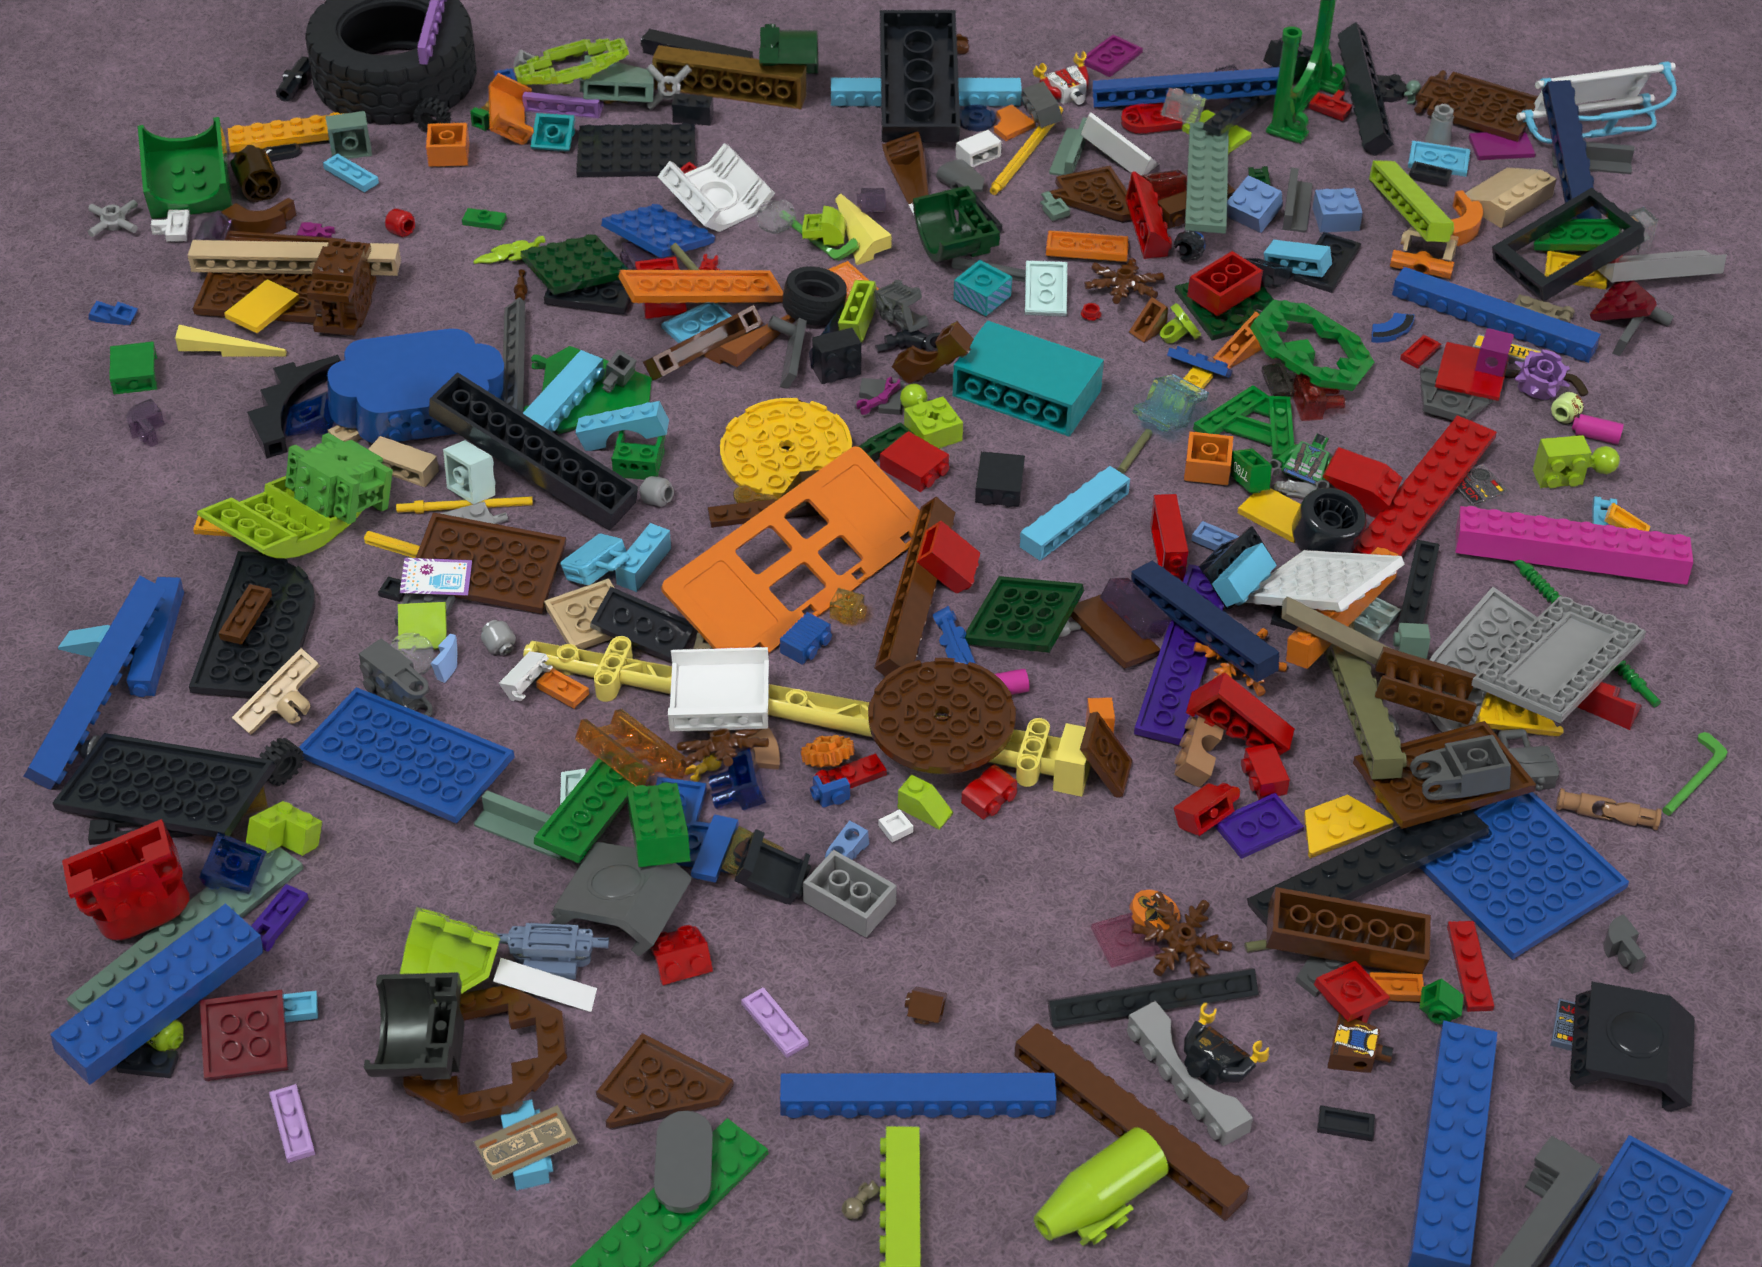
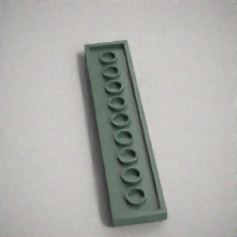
(1206, 181)
(274, 872)

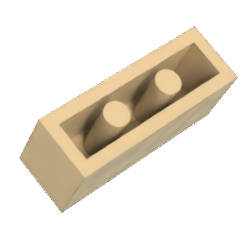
(406, 461)

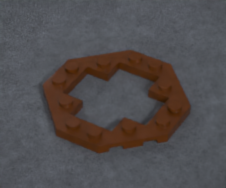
(526, 1074)

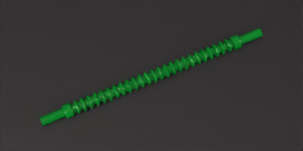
(1637, 684)

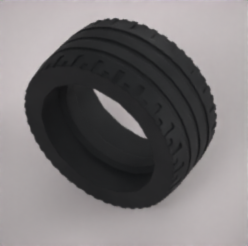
(814, 282)

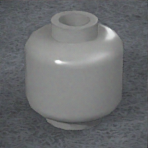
(656, 491)
(498, 637)

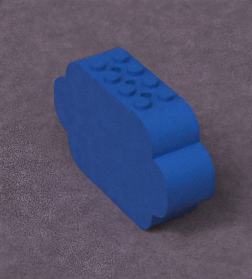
(389, 381)

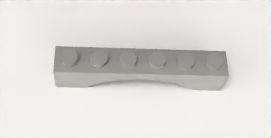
(1221, 1113)

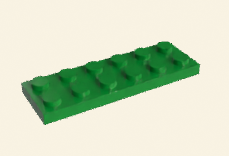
(585, 813)

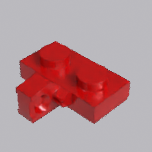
(1331, 106)

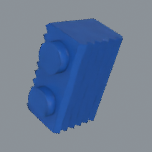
(805, 638)

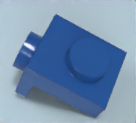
(830, 793)

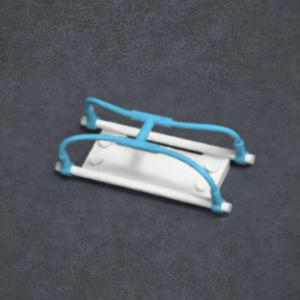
(1618, 84)

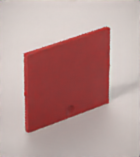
(1459, 374)

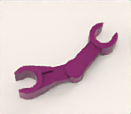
(866, 405)

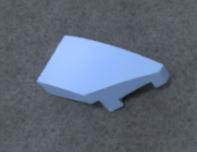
(446, 661)

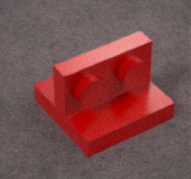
(1352, 991)

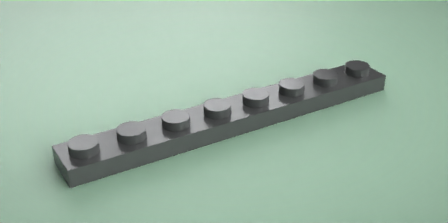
(514, 354)

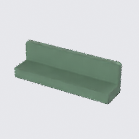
(1069, 151)
(512, 821)

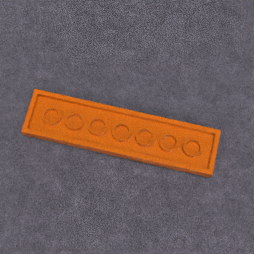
(701, 286)

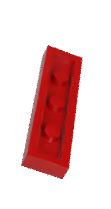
(1470, 966)

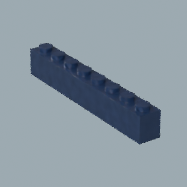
(1568, 142)
(1207, 622)

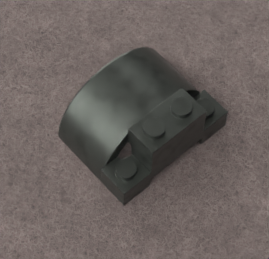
(419, 1026)

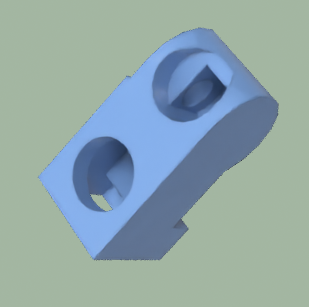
(849, 843)

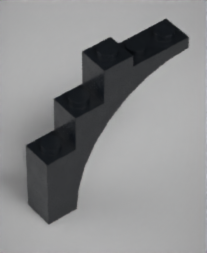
(291, 386)

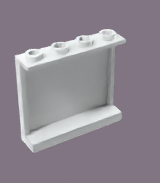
(719, 689)

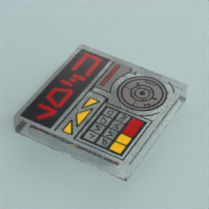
(1481, 487)

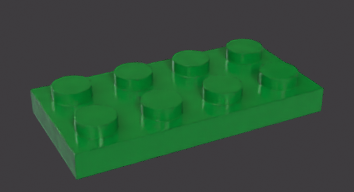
(1578, 235)

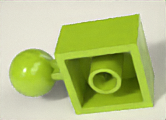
(932, 419)
(1566, 461)

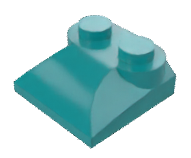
(553, 132)

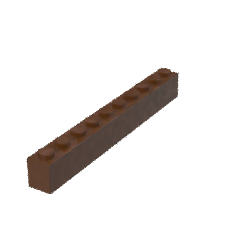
(912, 596)
(1121, 1111)

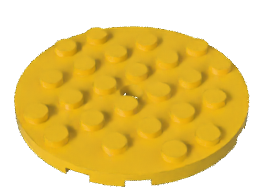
(754, 443)

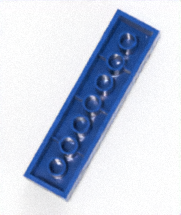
(156, 994)

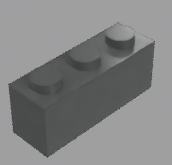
(1041, 104)

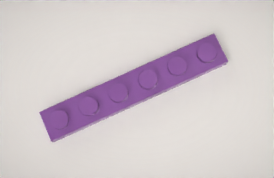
(429, 30)

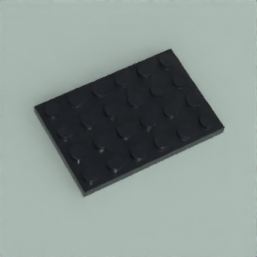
(633, 149)

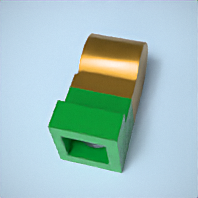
(479, 115)

